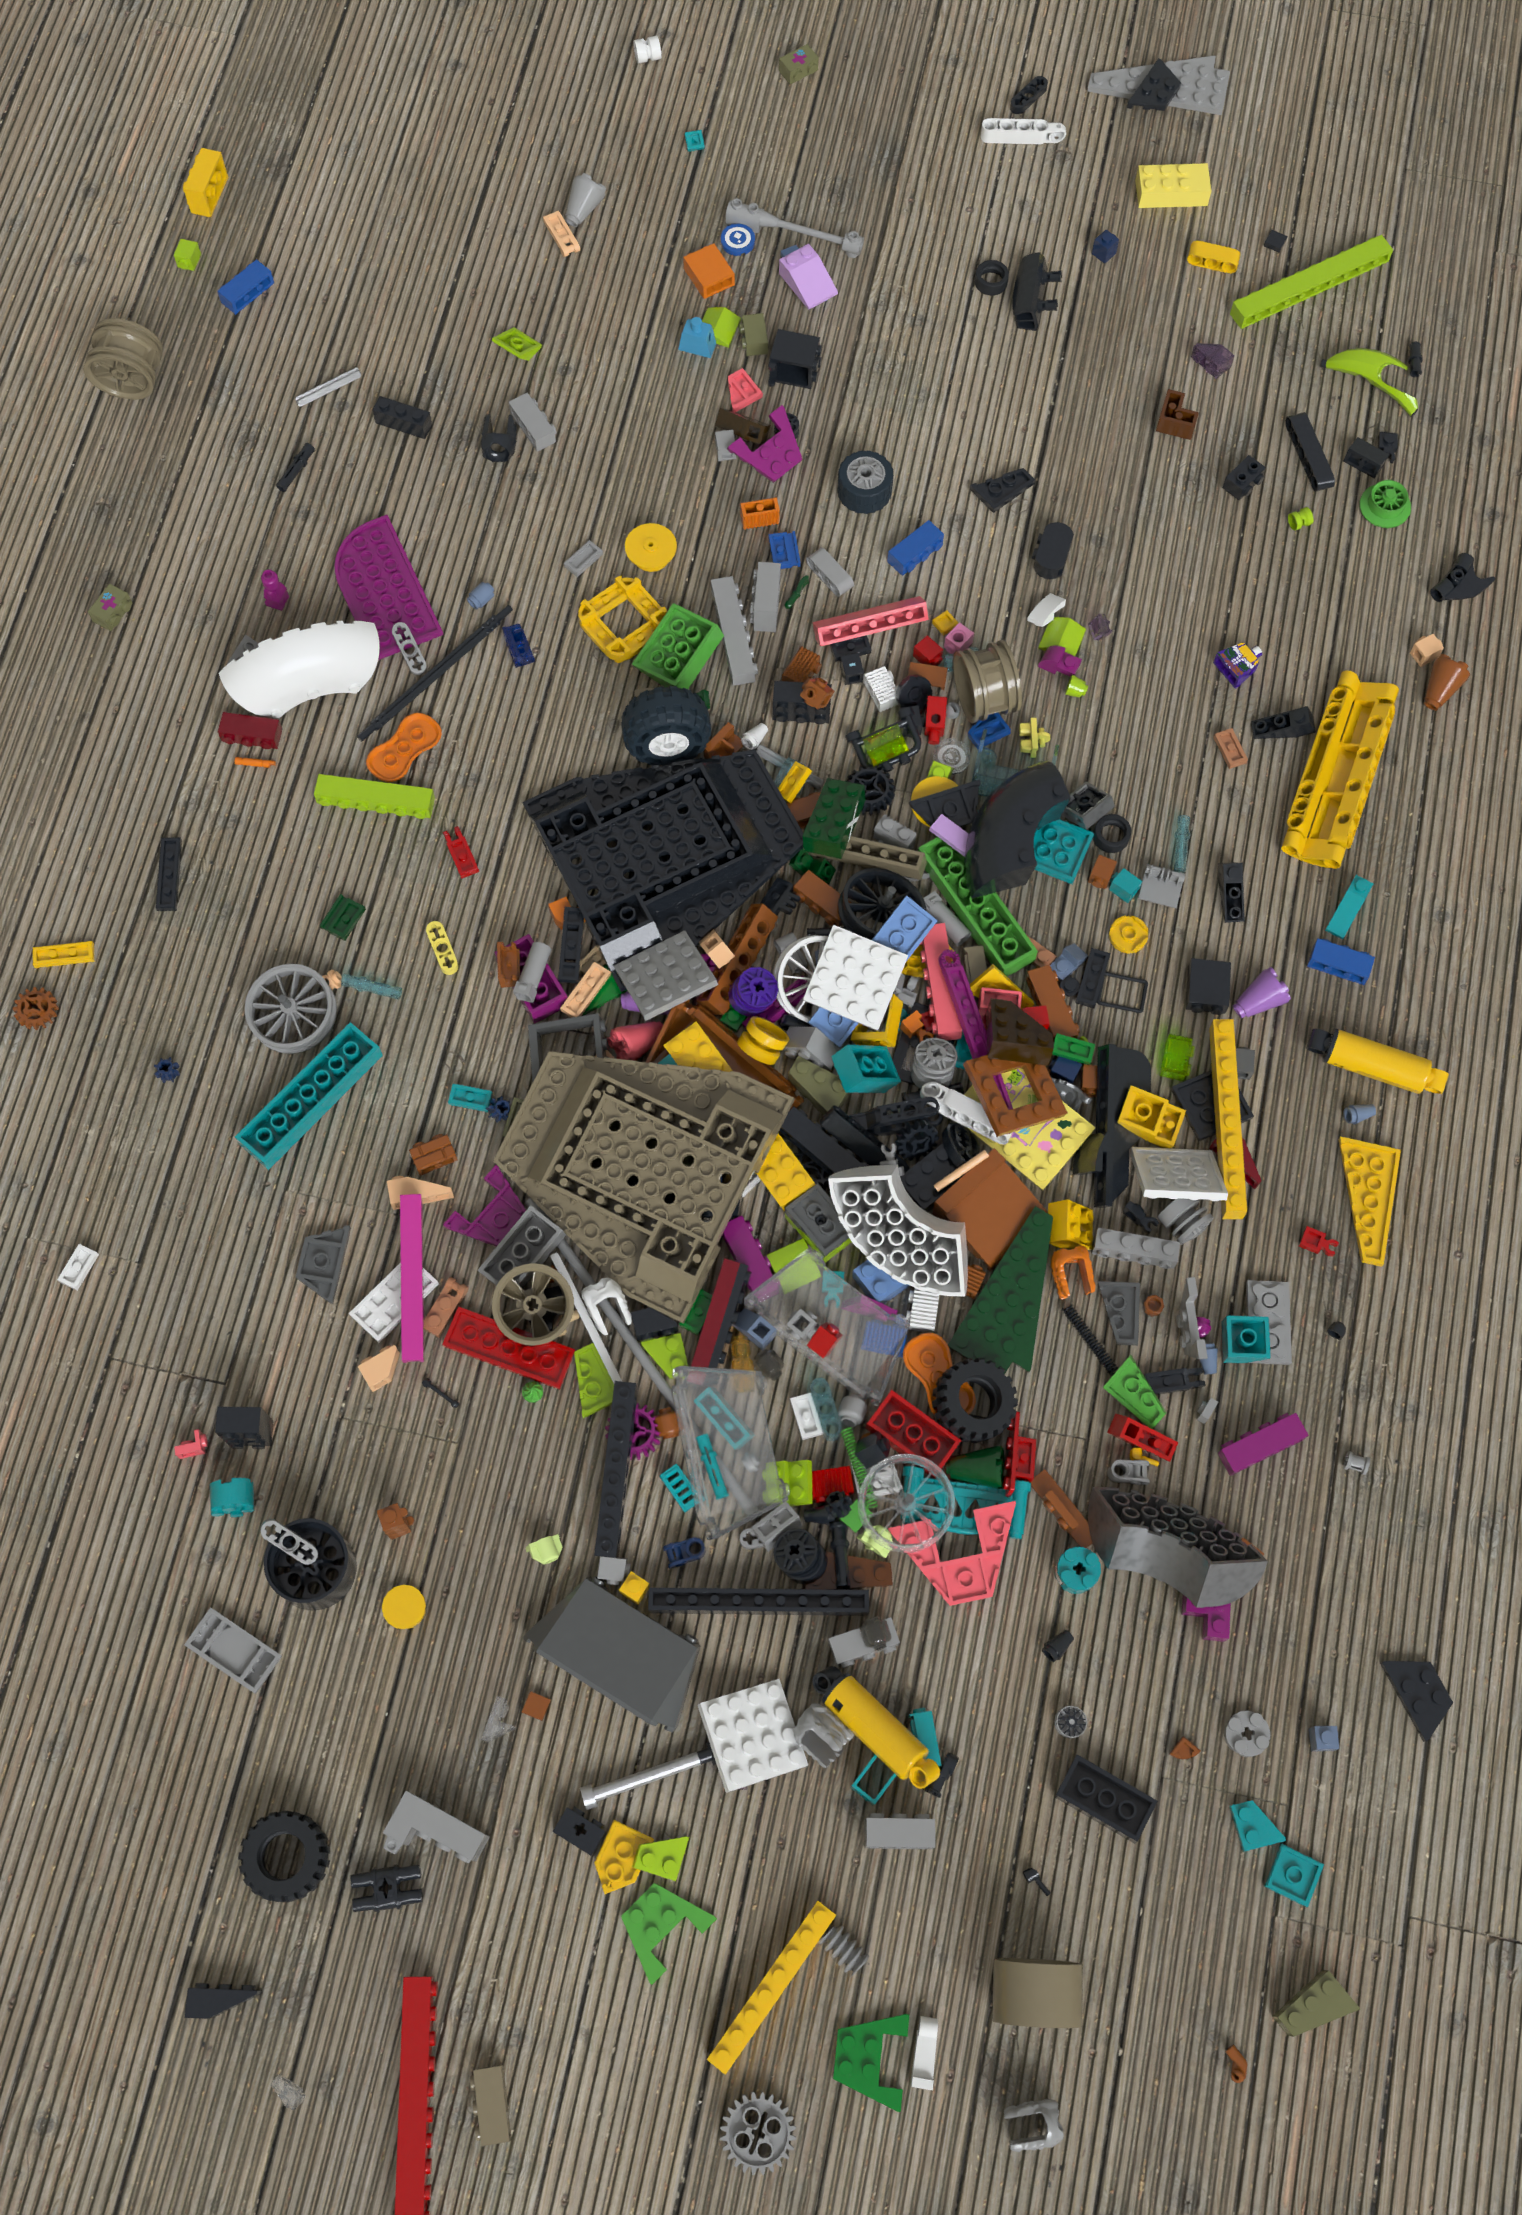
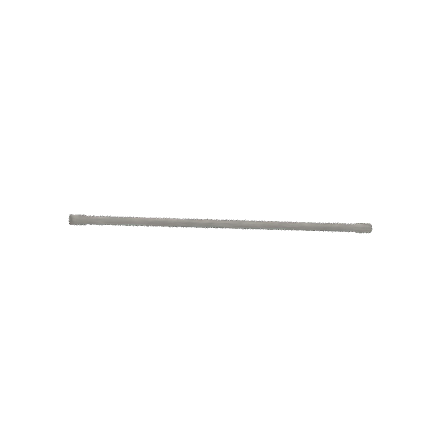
(615, 1319)

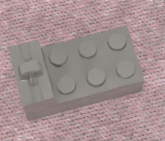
(427, 1821)

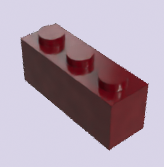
(250, 730)

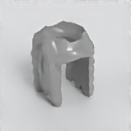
(821, 1734)
(1050, 2112)

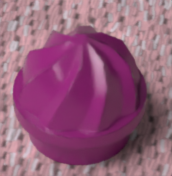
(1203, 1326)

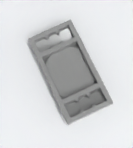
(233, 1650)

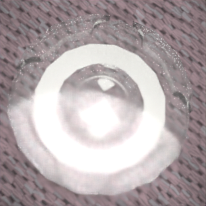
(953, 754)

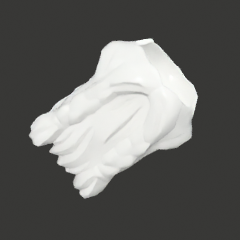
(596, 1293)

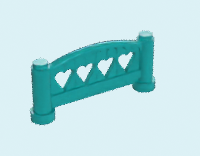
(965, 1495)

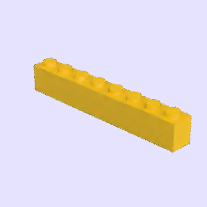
(771, 1987)

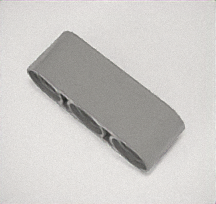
(830, 572)

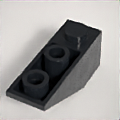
(1285, 725)
(1231, 891)
(210, 2002)

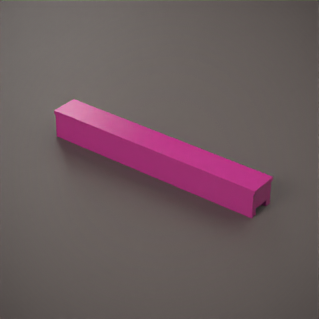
(412, 1278)

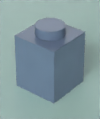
(1323, 1738)

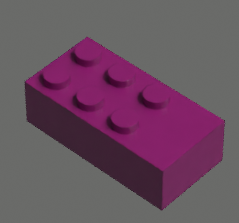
(549, 994)

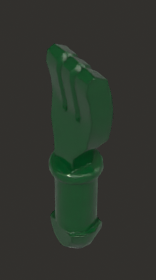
(796, 593)

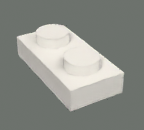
(78, 1267)
(806, 1416)

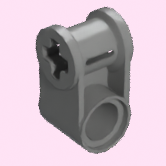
(1133, 1472)

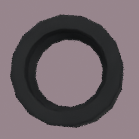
(991, 266)
(1116, 820)

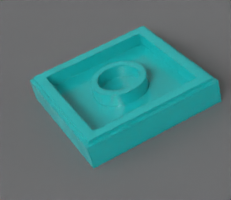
(1294, 1875)

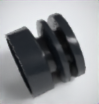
(810, 1561)

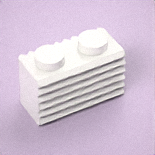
(881, 688)
(923, 1310)

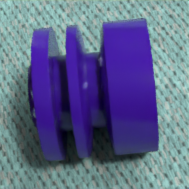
(743, 994)

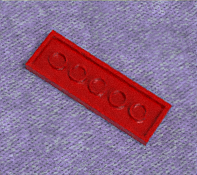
(483, 1340)

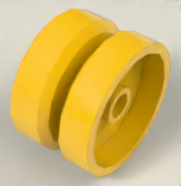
(763, 1040)

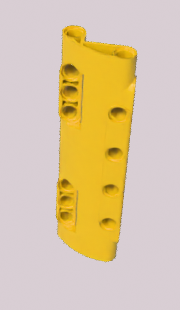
(1340, 771)

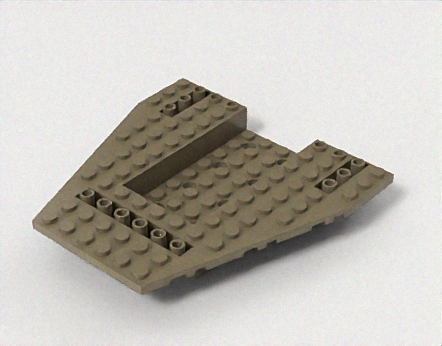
(638, 1240)

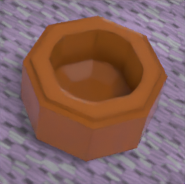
(1153, 1305)

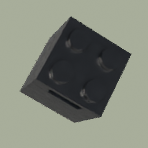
(795, 359)

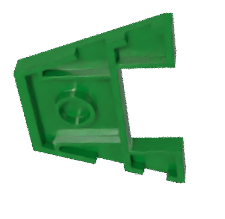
(860, 2058)

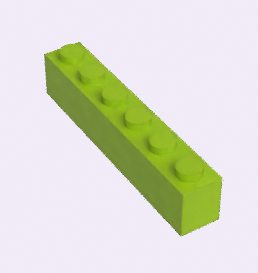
(374, 796)

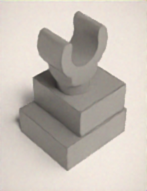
(907, 995)
(890, 1160)

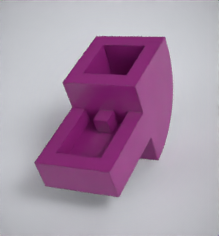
(1058, 660)

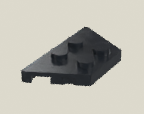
(1156, 88)
(955, 803)
(1420, 1693)

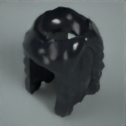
(506, 440)

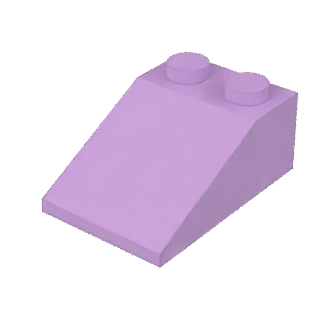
(807, 276)

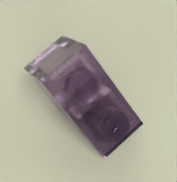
(1213, 358)

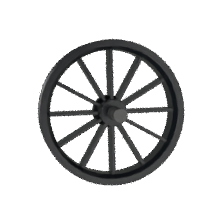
(872, 903)

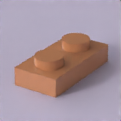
(1230, 748)

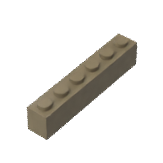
(883, 856)

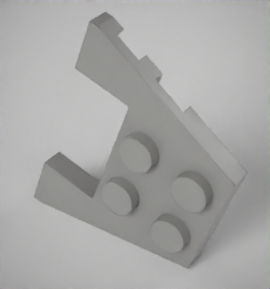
(1188, 1323)

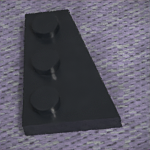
(1000, 491)

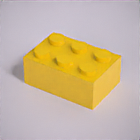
(205, 182)

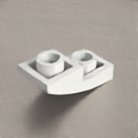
(1045, 610)

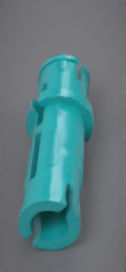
(704, 1442)

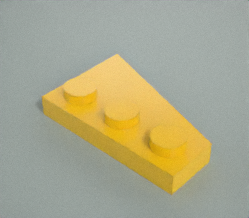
(995, 979)

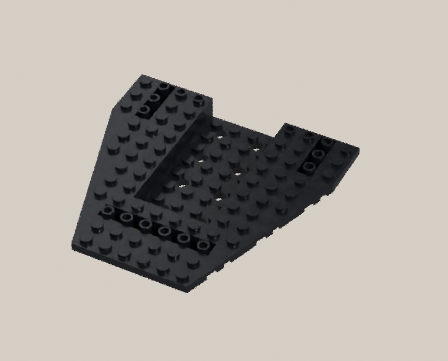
(700, 886)

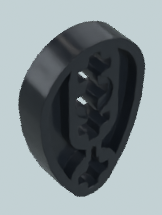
(960, 1149)

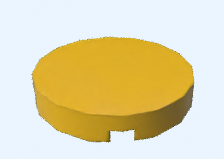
(1128, 934)
(404, 1607)

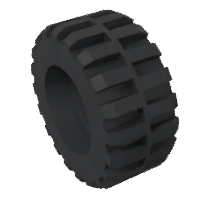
(993, 1382)
(254, 1851)

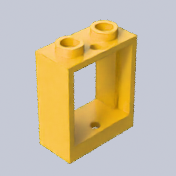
(888, 1038)

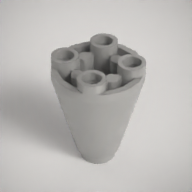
(583, 199)

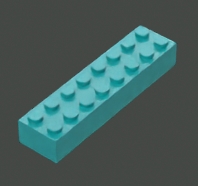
(309, 1096)

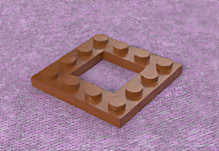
(1007, 1121)

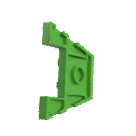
(654, 1918)

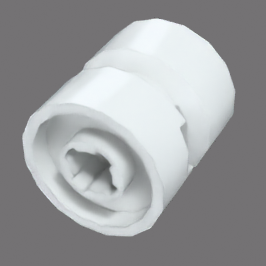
(647, 49)

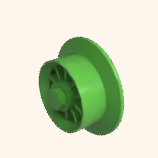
(1385, 504)

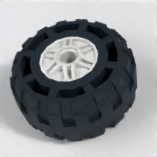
(666, 725)

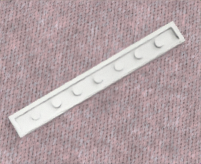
(587, 1320)

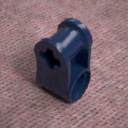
(683, 1553)

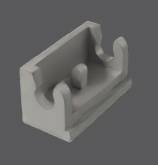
(776, 1524)

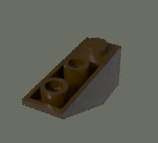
(743, 426)

